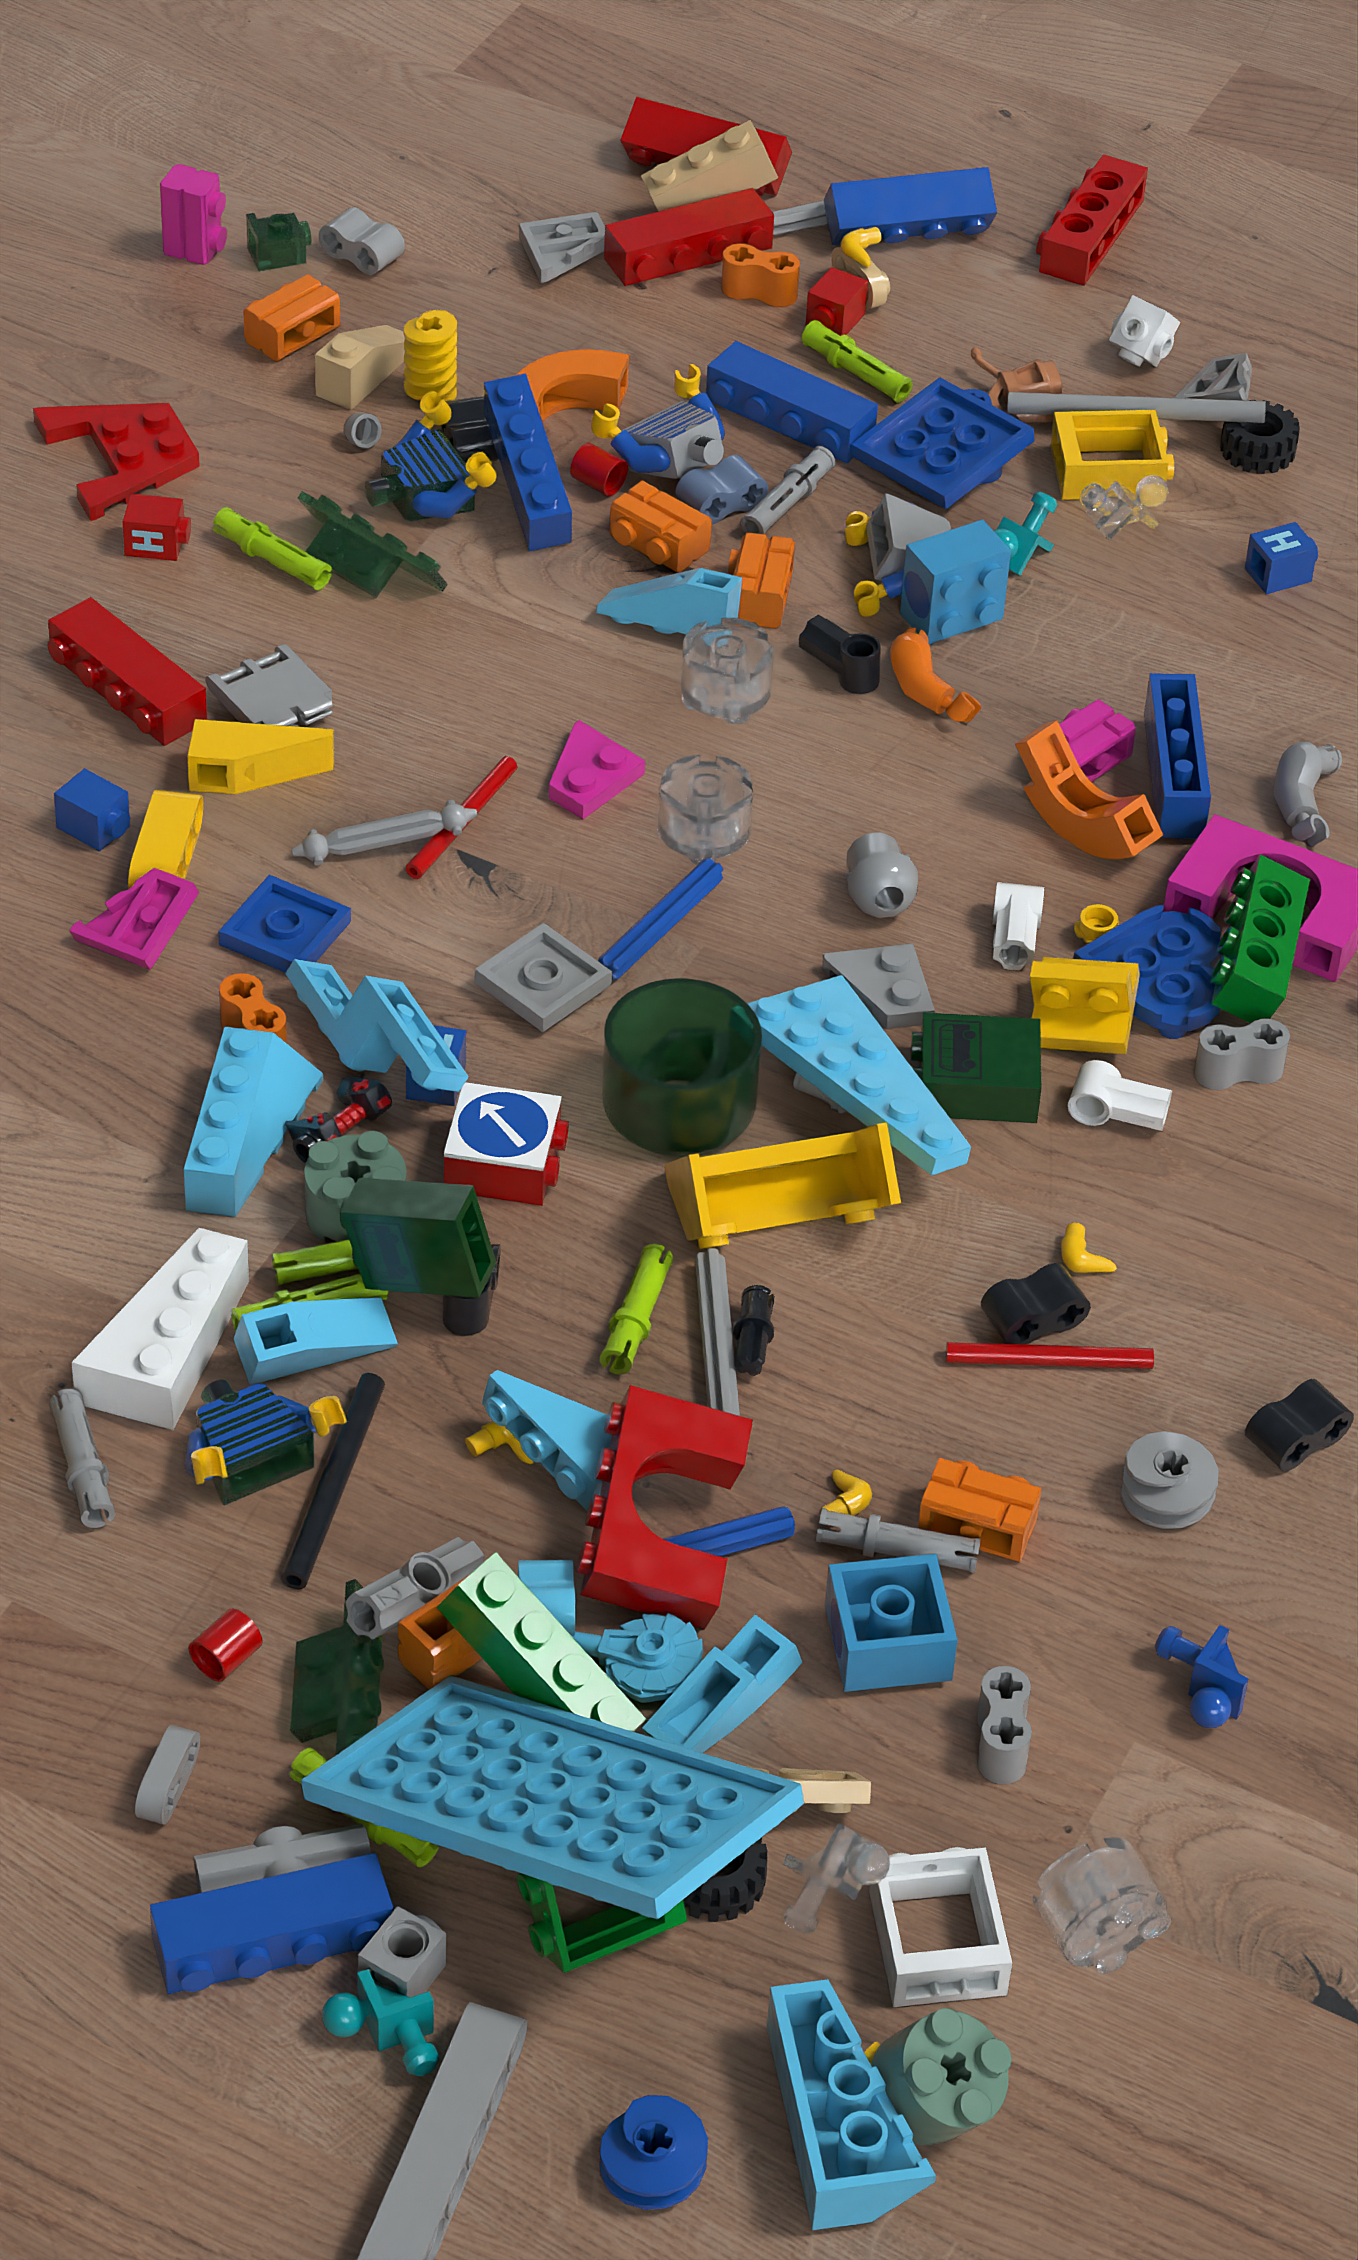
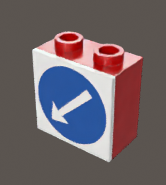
(505, 1143)

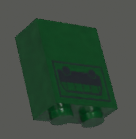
(981, 1065)
(418, 1237)

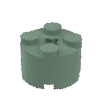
(334, 1170)
(944, 2075)

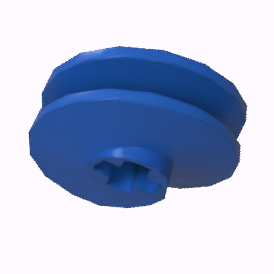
(654, 2153)

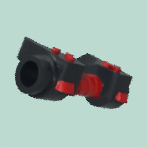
(363, 1100)

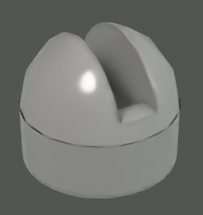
(362, 429)

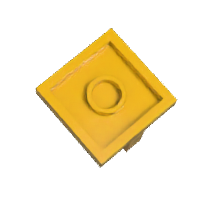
(1084, 1003)

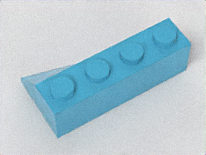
(242, 1120)
(844, 2129)

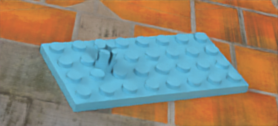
(554, 1795)

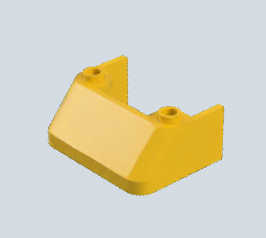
(784, 1184)

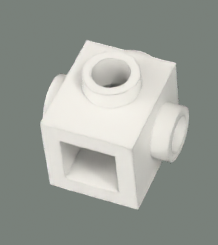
(1143, 332)

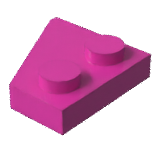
(592, 771)
(140, 918)

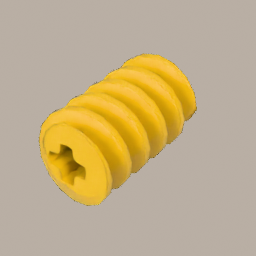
(431, 355)

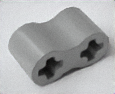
(361, 241)
(1241, 1054)
(1004, 1725)

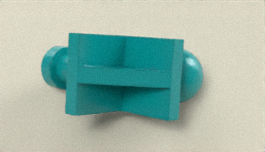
(1024, 539)
(390, 2019)

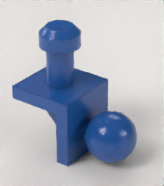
(1215, 1681)

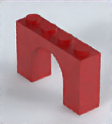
(625, 1558)

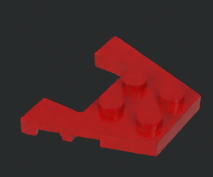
(136, 440)

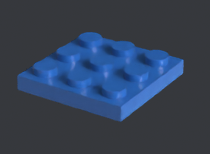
(942, 442)

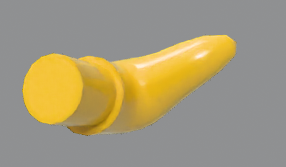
(858, 240)
(1076, 1256)
(493, 1436)
(855, 1497)

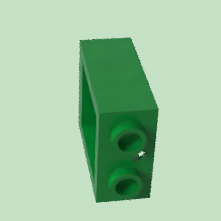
(590, 1937)

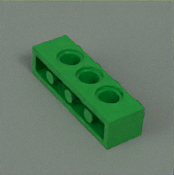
(1260, 940)

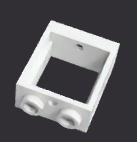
(950, 1972)

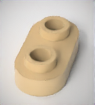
(878, 282)

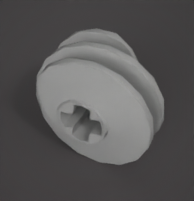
(1169, 1480)

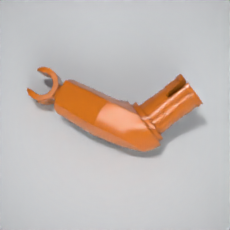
(914, 671)

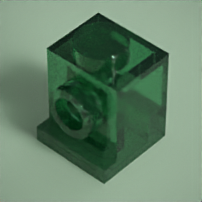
(277, 240)

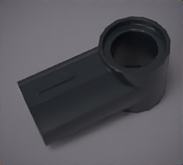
(851, 655)

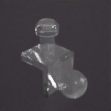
(1119, 506)
(839, 1868)

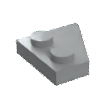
(562, 243)
(1221, 379)

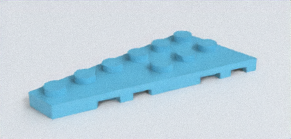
(848, 1056)

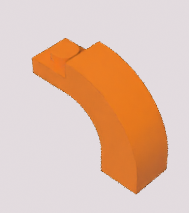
(578, 380)
(1077, 808)

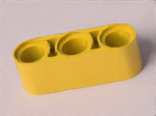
(167, 834)

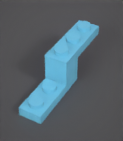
(376, 1025)

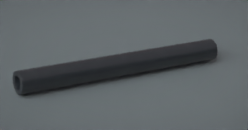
(332, 1482)

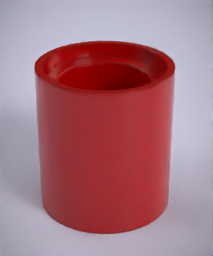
(599, 469)
(225, 1645)

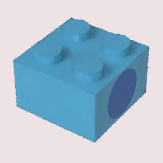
(955, 581)
(890, 1622)

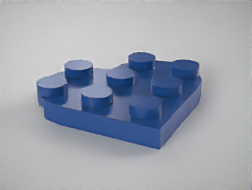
(1174, 962)

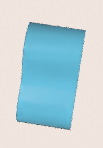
(554, 1587)

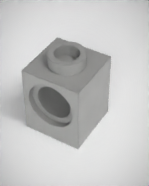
(399, 1936)

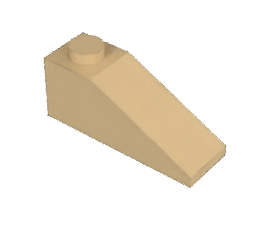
(357, 363)

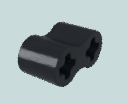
(468, 428)
(1035, 1304)
(1299, 1424)

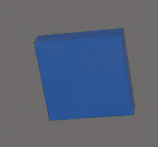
(284, 924)

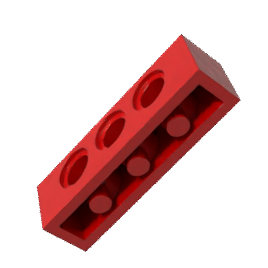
(1092, 219)

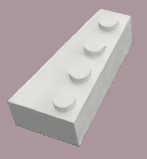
(165, 1335)

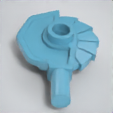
(647, 1655)

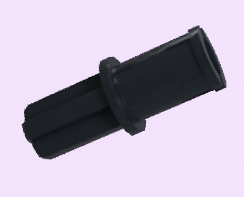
(753, 1329)

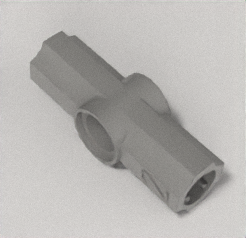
(422, 1578)
(277, 1853)

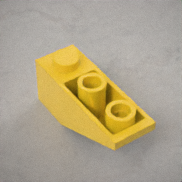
(253, 756)

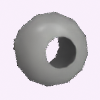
(880, 876)

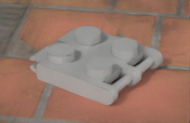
(275, 694)

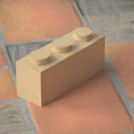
(712, 169)

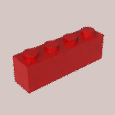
(664, 132)
(686, 236)
(126, 671)

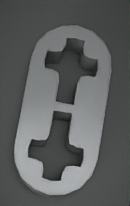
(167, 1774)

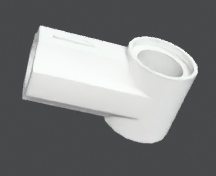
(1016, 921)
(1103, 1094)

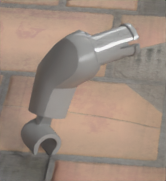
(1294, 786)

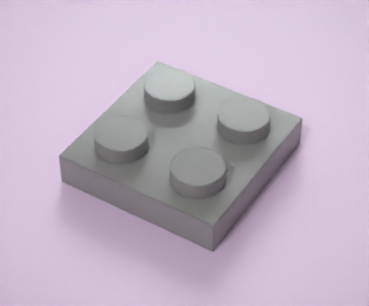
(543, 977)

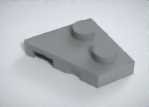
(885, 981)

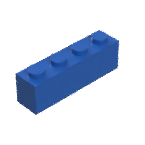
(913, 205)
(789, 400)
(527, 462)
(1177, 755)
(269, 1923)

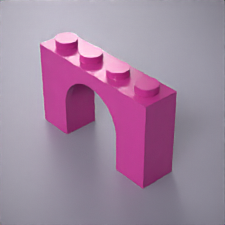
(1225, 847)

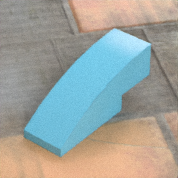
(725, 1688)

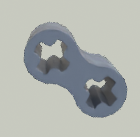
(723, 488)

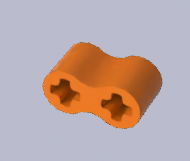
(760, 275)
(246, 1008)

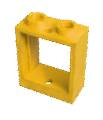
(1107, 431)

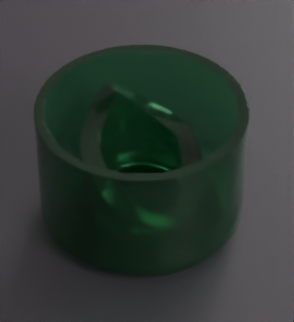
(681, 1034)

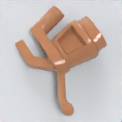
(1028, 378)

